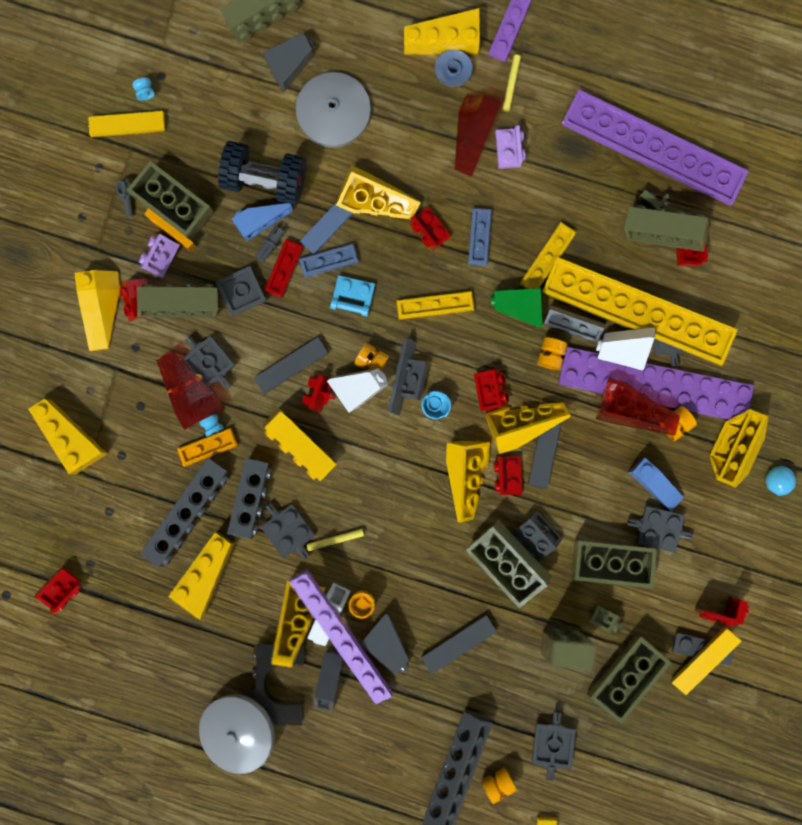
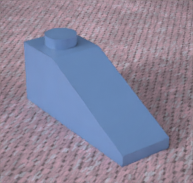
(257, 219)
(655, 483)

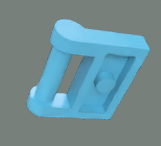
(355, 290)

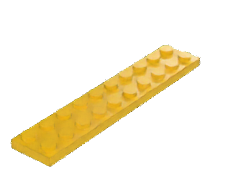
(640, 311)

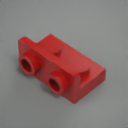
(430, 228)
(491, 390)
(509, 475)

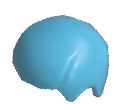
(436, 405)
(780, 480)

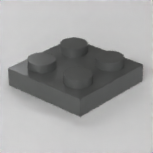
(241, 291)

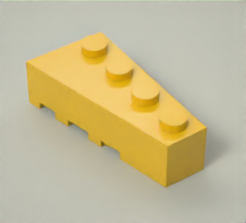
(444, 34)
(66, 437)
(299, 445)
(200, 580)
(292, 627)

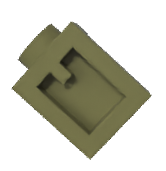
(650, 200)
(606, 620)

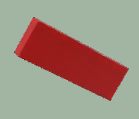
(284, 268)

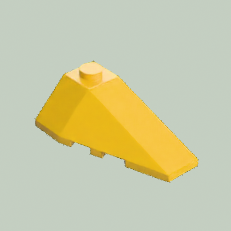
(517, 427)
(465, 469)

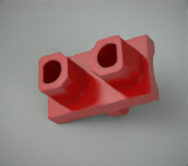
(320, 395)

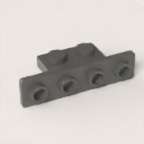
(409, 378)

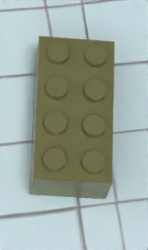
(253, 16)
(170, 200)
(667, 228)
(177, 301)
(508, 564)
(614, 564)
(567, 649)
(628, 678)

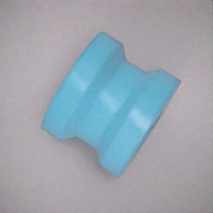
(143, 89)
(211, 425)

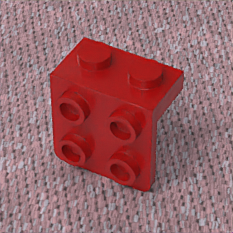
(734, 614)

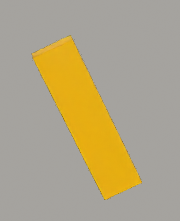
(126, 124)
(548, 256)
(435, 305)
(706, 660)

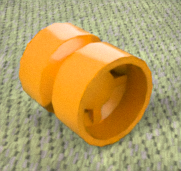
(552, 353)
(379, 358)
(685, 423)
(362, 604)
(498, 785)

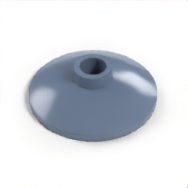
(453, 60)

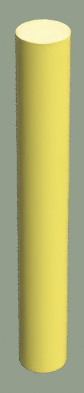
(511, 82)
(334, 540)

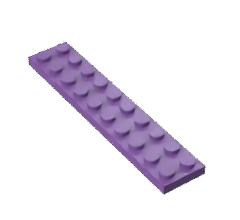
(655, 147)
(661, 384)

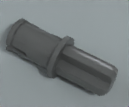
(269, 244)

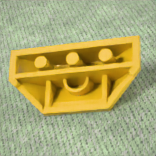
(738, 446)

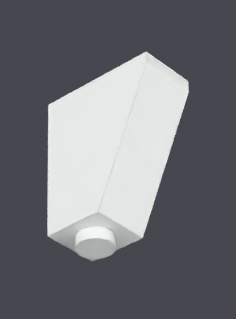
(627, 347)
(358, 387)
(337, 596)

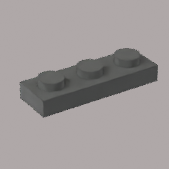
(574, 324)
(692, 645)

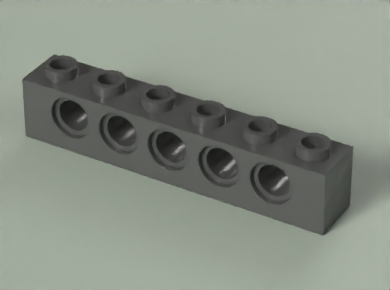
(153, 550)
(458, 770)

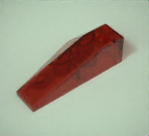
(474, 127)
(188, 394)
(630, 408)

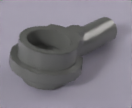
(121, 187)

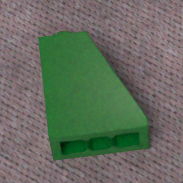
(520, 304)

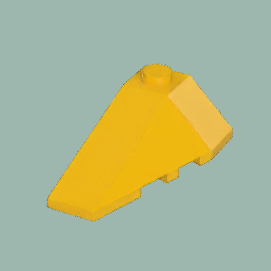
(371, 195)
(98, 304)

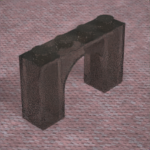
(279, 711)

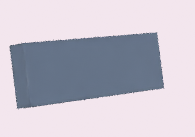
(325, 228)
(479, 237)
(328, 260)

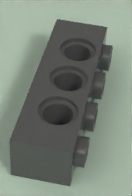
(237, 526)

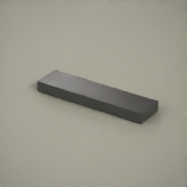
(291, 365)
(544, 457)
(458, 644)

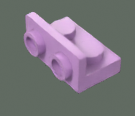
(509, 147)
(158, 255)

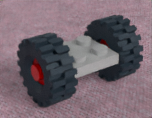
(237, 169)

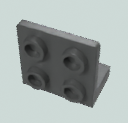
(537, 536)

